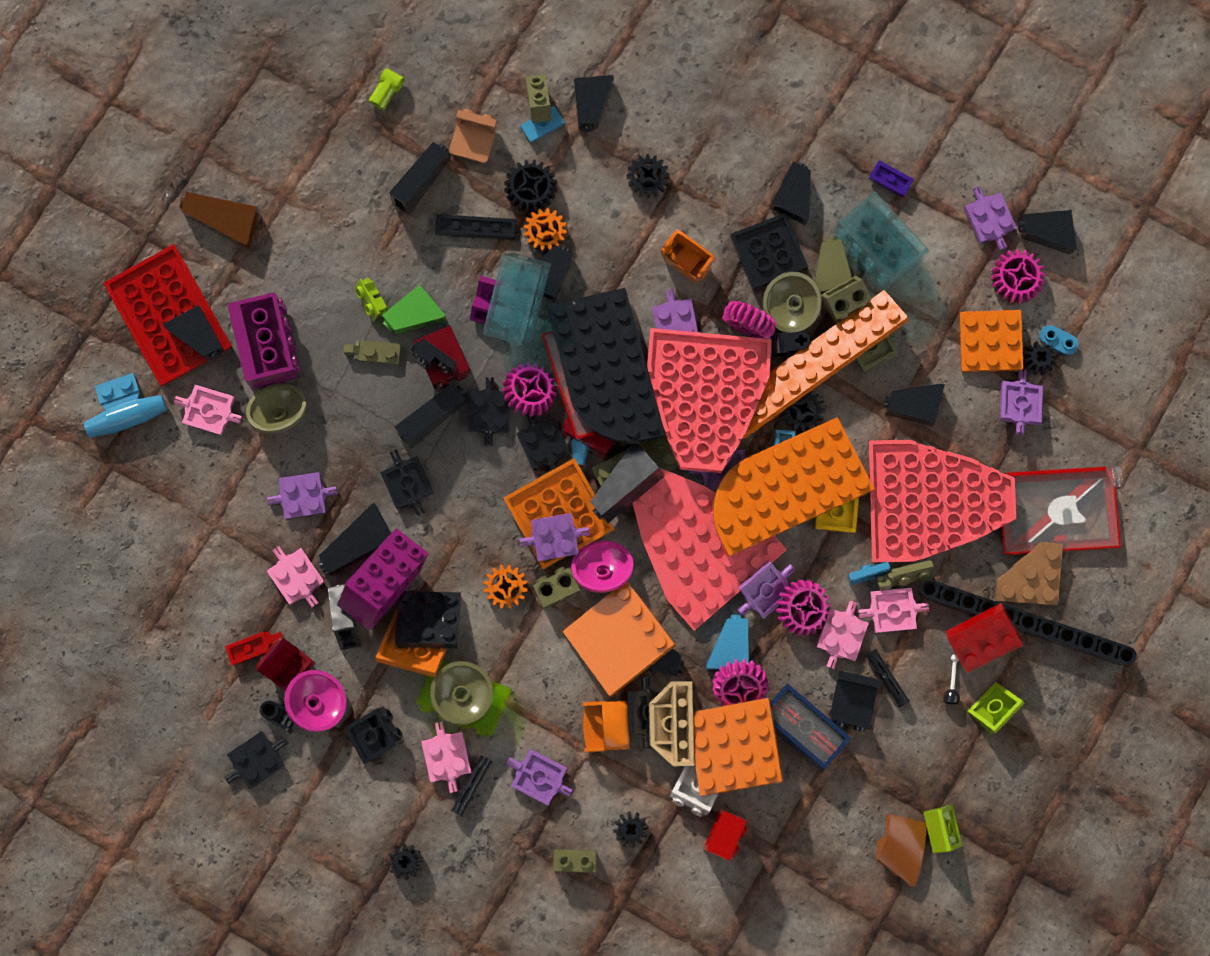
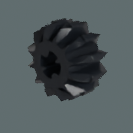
(1045, 364)
(638, 829)
(410, 867)

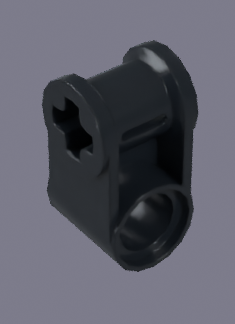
(786, 343)
(280, 716)

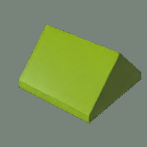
(995, 708)
(943, 829)

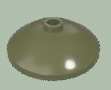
(780, 299)
(276, 408)
(467, 679)

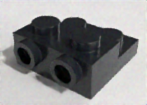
(431, 357)
(374, 734)

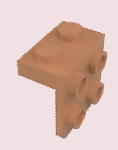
(473, 136)

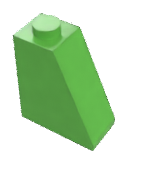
(413, 312)

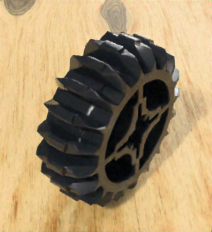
(523, 190)

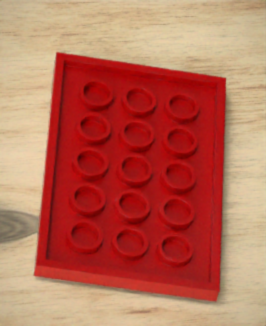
(154, 295)

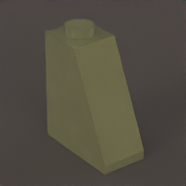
(832, 265)

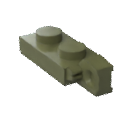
(374, 352)
(906, 575)

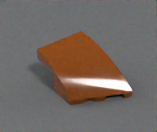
(902, 847)

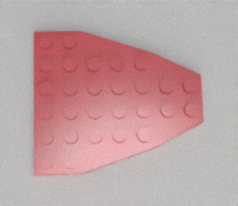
(706, 392)
(932, 500)
(686, 551)

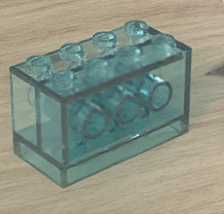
(880, 241)
(516, 298)

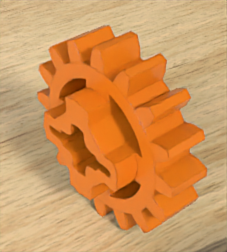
(538, 225)
(515, 584)

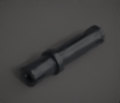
(900, 698)
(471, 786)

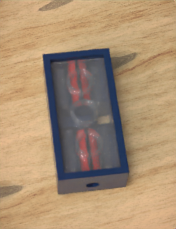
(806, 728)

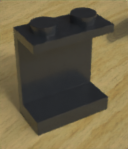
(854, 701)

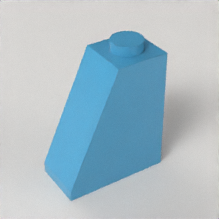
(731, 643)

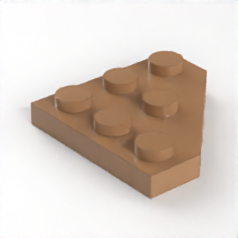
(1033, 577)

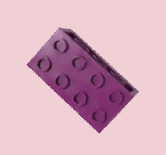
(252, 336)
(382, 579)

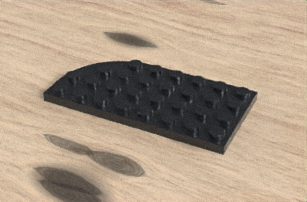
(606, 367)

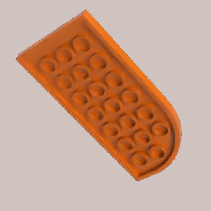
(787, 486)

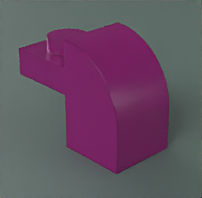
(482, 300)

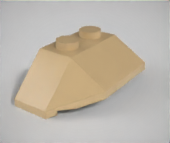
(673, 724)

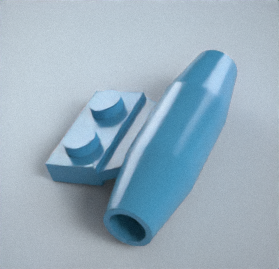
(122, 407)

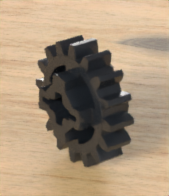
(653, 182)
(809, 414)

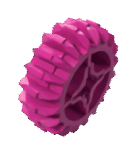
(1022, 260)
(749, 320)
(542, 399)
(805, 599)
(752, 680)

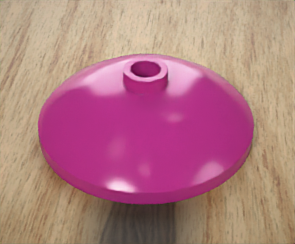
(602, 558)
(324, 692)

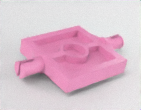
(208, 410)
(295, 576)
(893, 610)
(842, 635)
(446, 757)

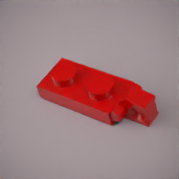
(251, 647)

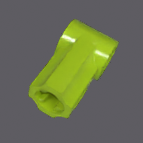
(388, 85)

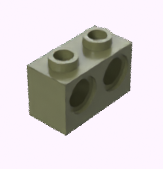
(538, 98)
(845, 293)
(559, 593)
(574, 860)

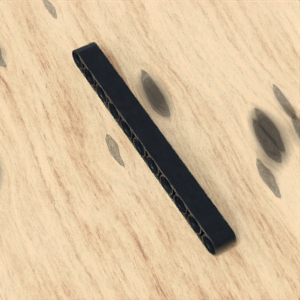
(1037, 622)

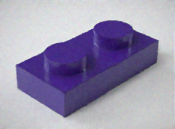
(891, 179)

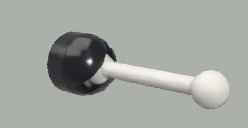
(952, 696)

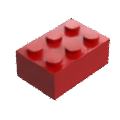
(984, 638)
(725, 835)

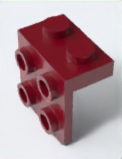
(283, 663)

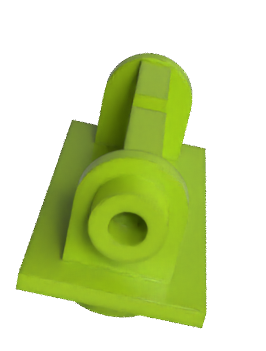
(365, 291)

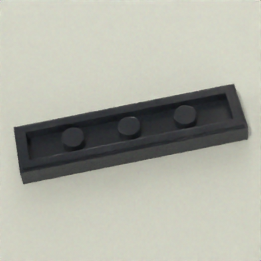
(475, 227)

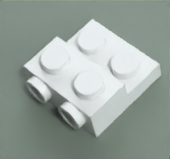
(687, 793)

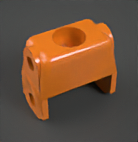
(687, 256)
(606, 726)

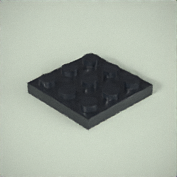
(768, 250)
(428, 620)

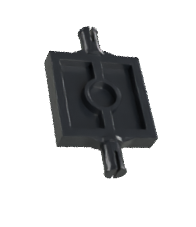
(488, 412)
(543, 443)
(407, 482)
(639, 711)
(255, 760)

